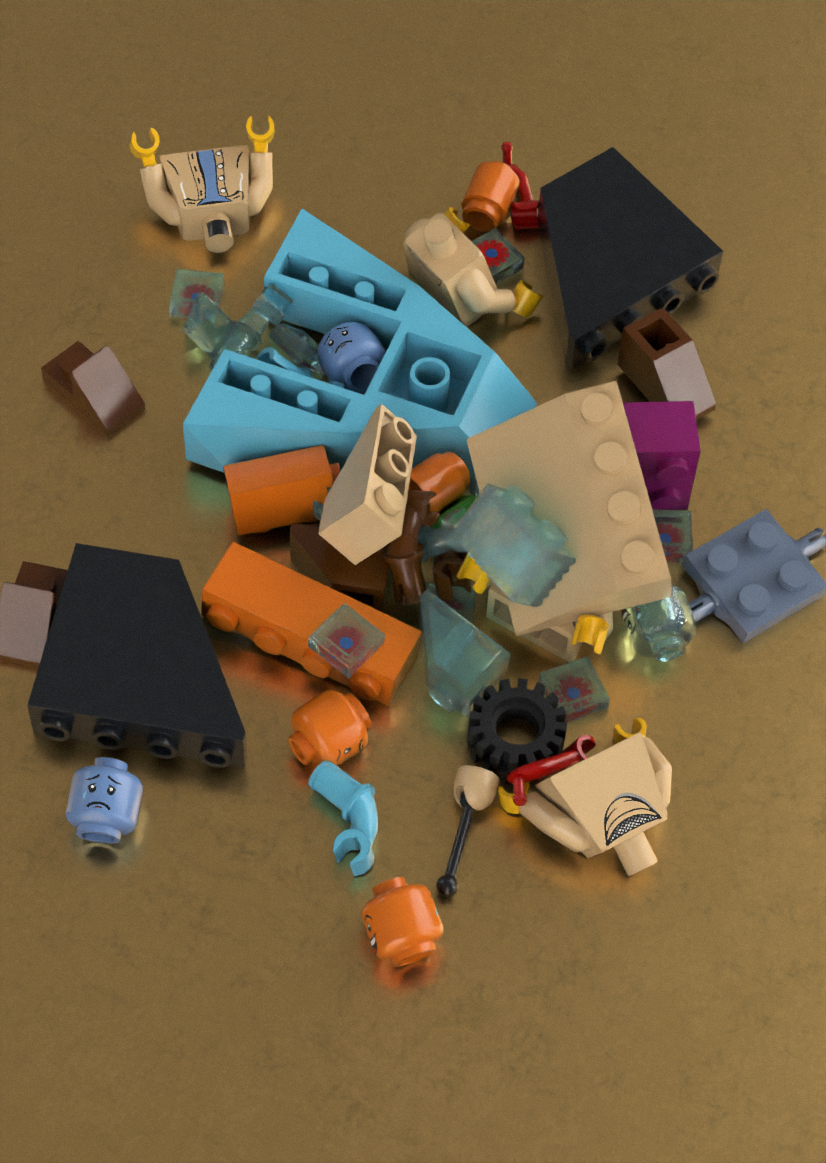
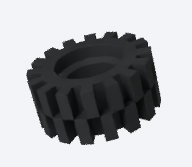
(521, 704)

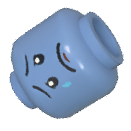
(351, 355)
(104, 801)

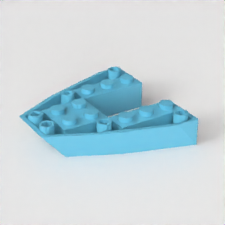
(430, 376)

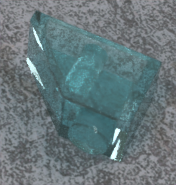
(457, 656)

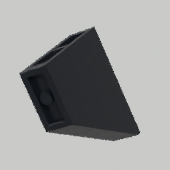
(617, 253)
(134, 663)

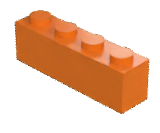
(285, 607)

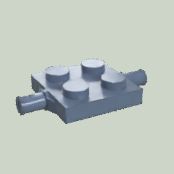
(755, 575)

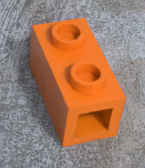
(279, 488)

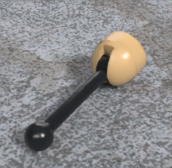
(473, 791)

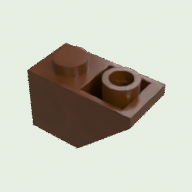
(665, 362)
(320, 561)

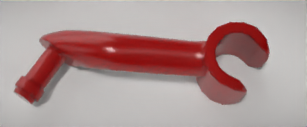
(524, 212)
(545, 767)

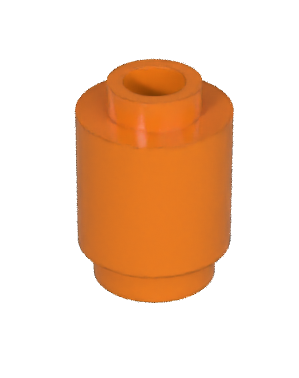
(489, 196)
(442, 474)

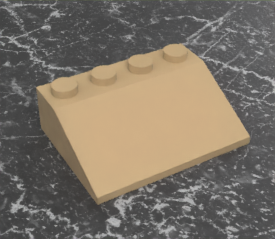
(587, 481)

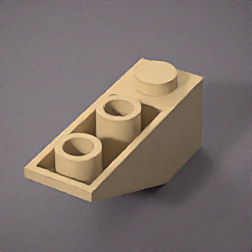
(371, 490)

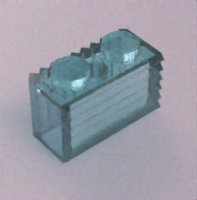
(513, 544)

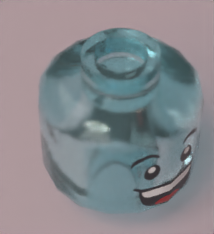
(661, 626)

